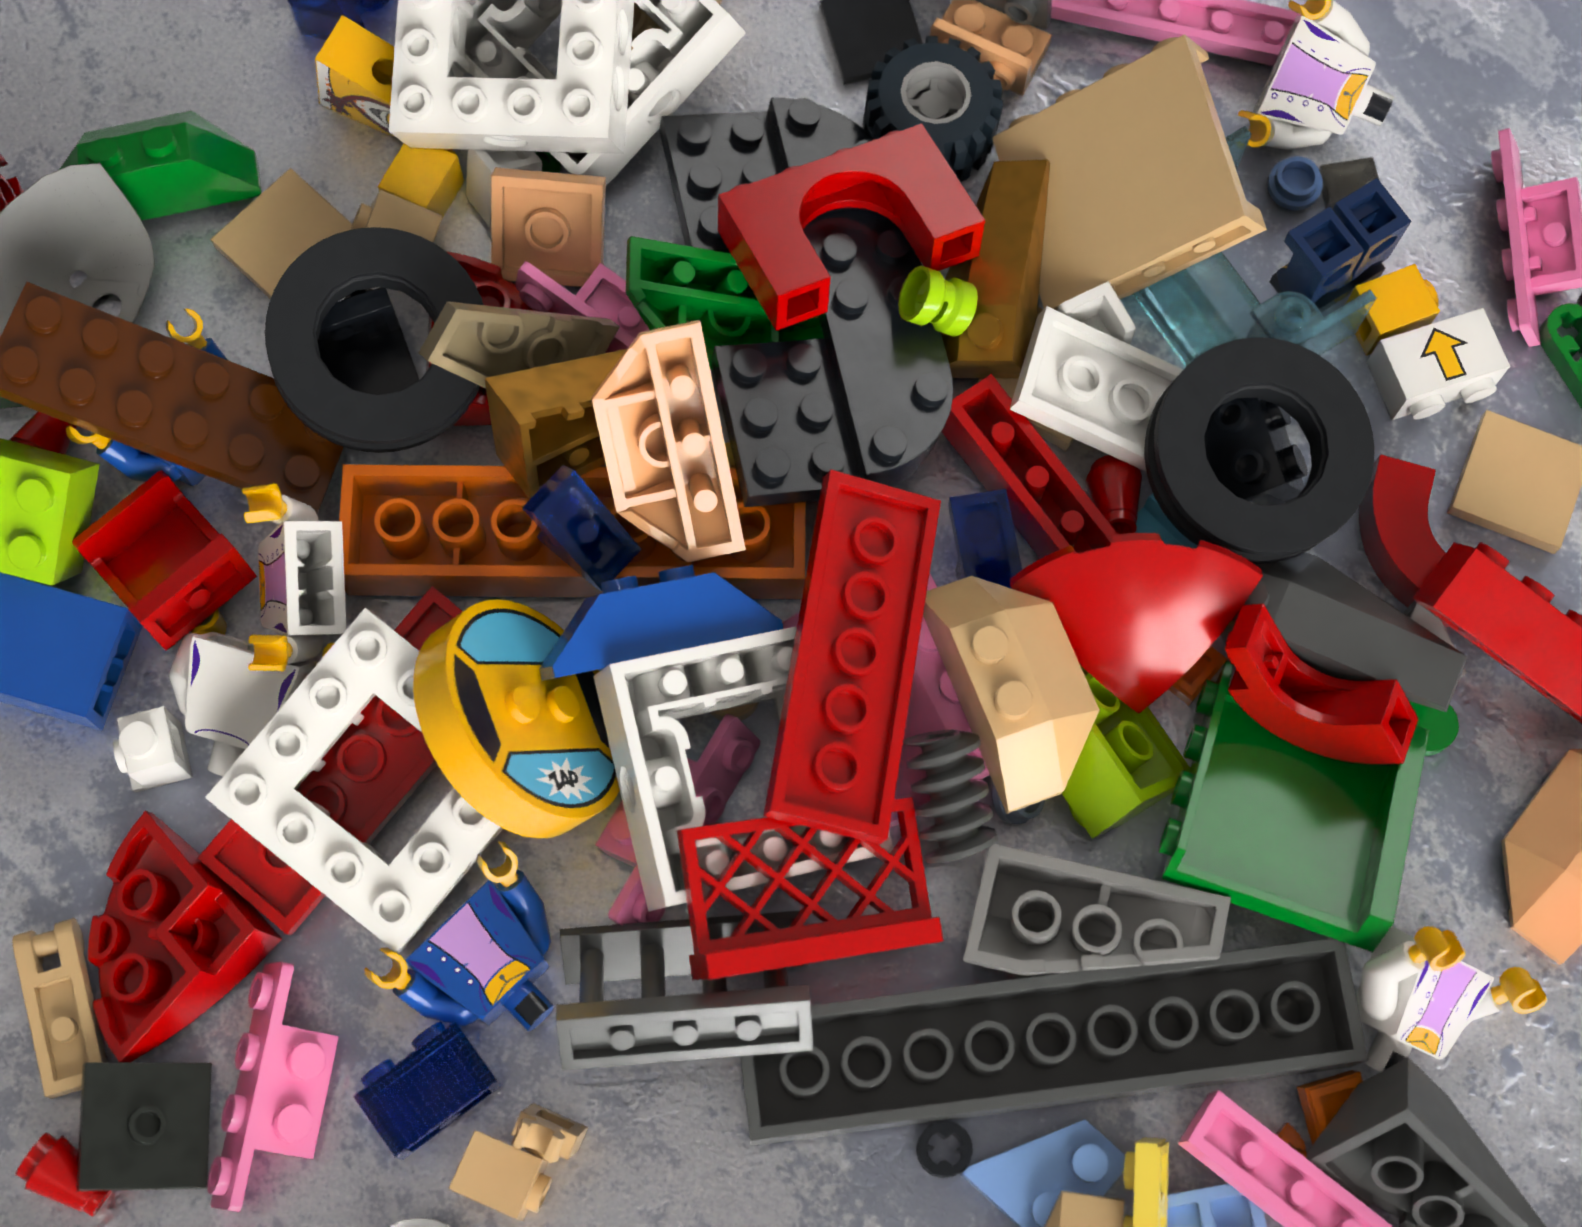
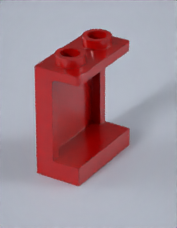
(164, 559)

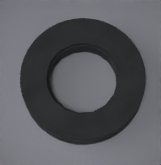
(306, 295)
(1305, 389)

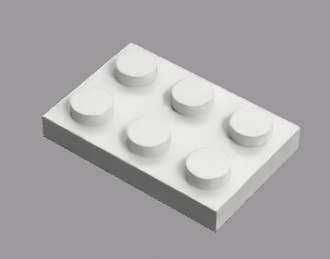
(1090, 386)

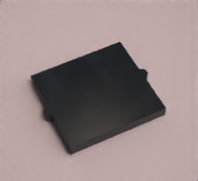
(865, 31)

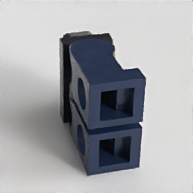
(1342, 246)

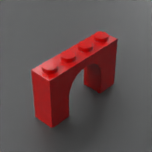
(893, 175)

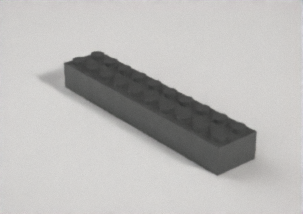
(1059, 1041)

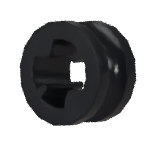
(944, 1130)

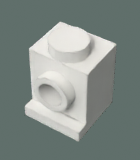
(151, 749)

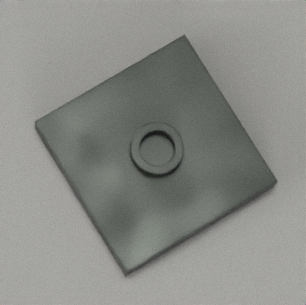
(144, 1126)

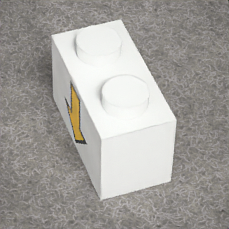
(1438, 365)

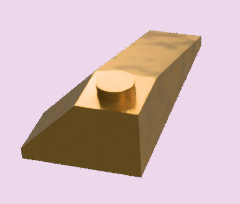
(1003, 272)

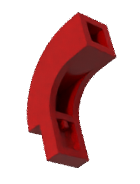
(1397, 526)
(1311, 709)

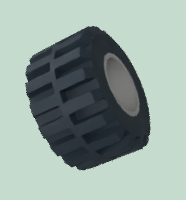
(942, 91)

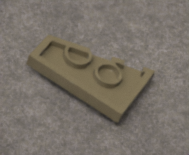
(500, 340)

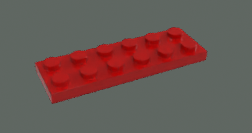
(853, 659)
(361, 785)

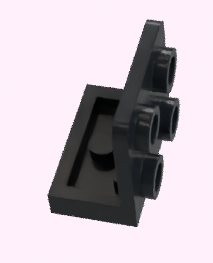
(366, 344)
(1253, 451)

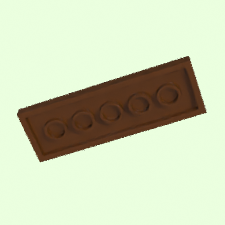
(159, 396)

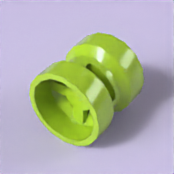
(937, 301)

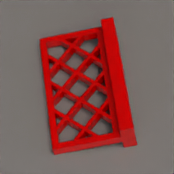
(799, 942)

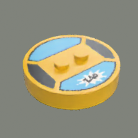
(505, 739)

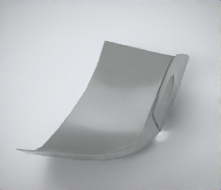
(70, 225)

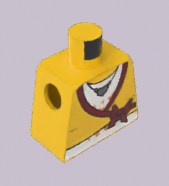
(356, 75)

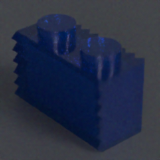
(426, 1089)

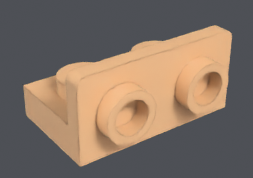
(1009, 46)

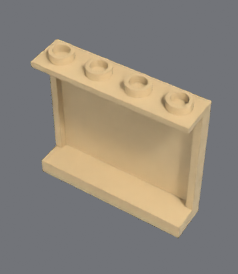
(1133, 176)

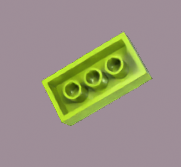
(42, 509)

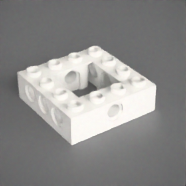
(662, 64)
(571, 114)
(648, 748)
(264, 801)

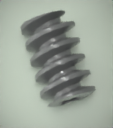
(952, 794)

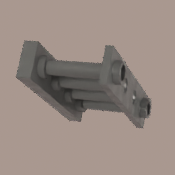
(673, 1026)

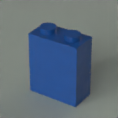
(62, 651)

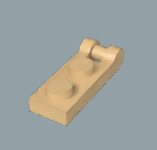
(59, 1006)

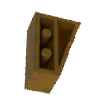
(548, 418)

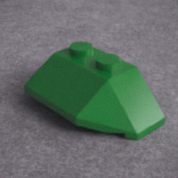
(171, 163)
(690, 284)

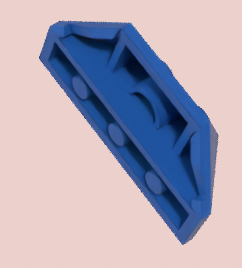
(654, 620)

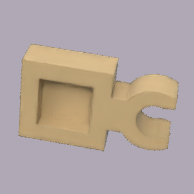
(547, 1134)

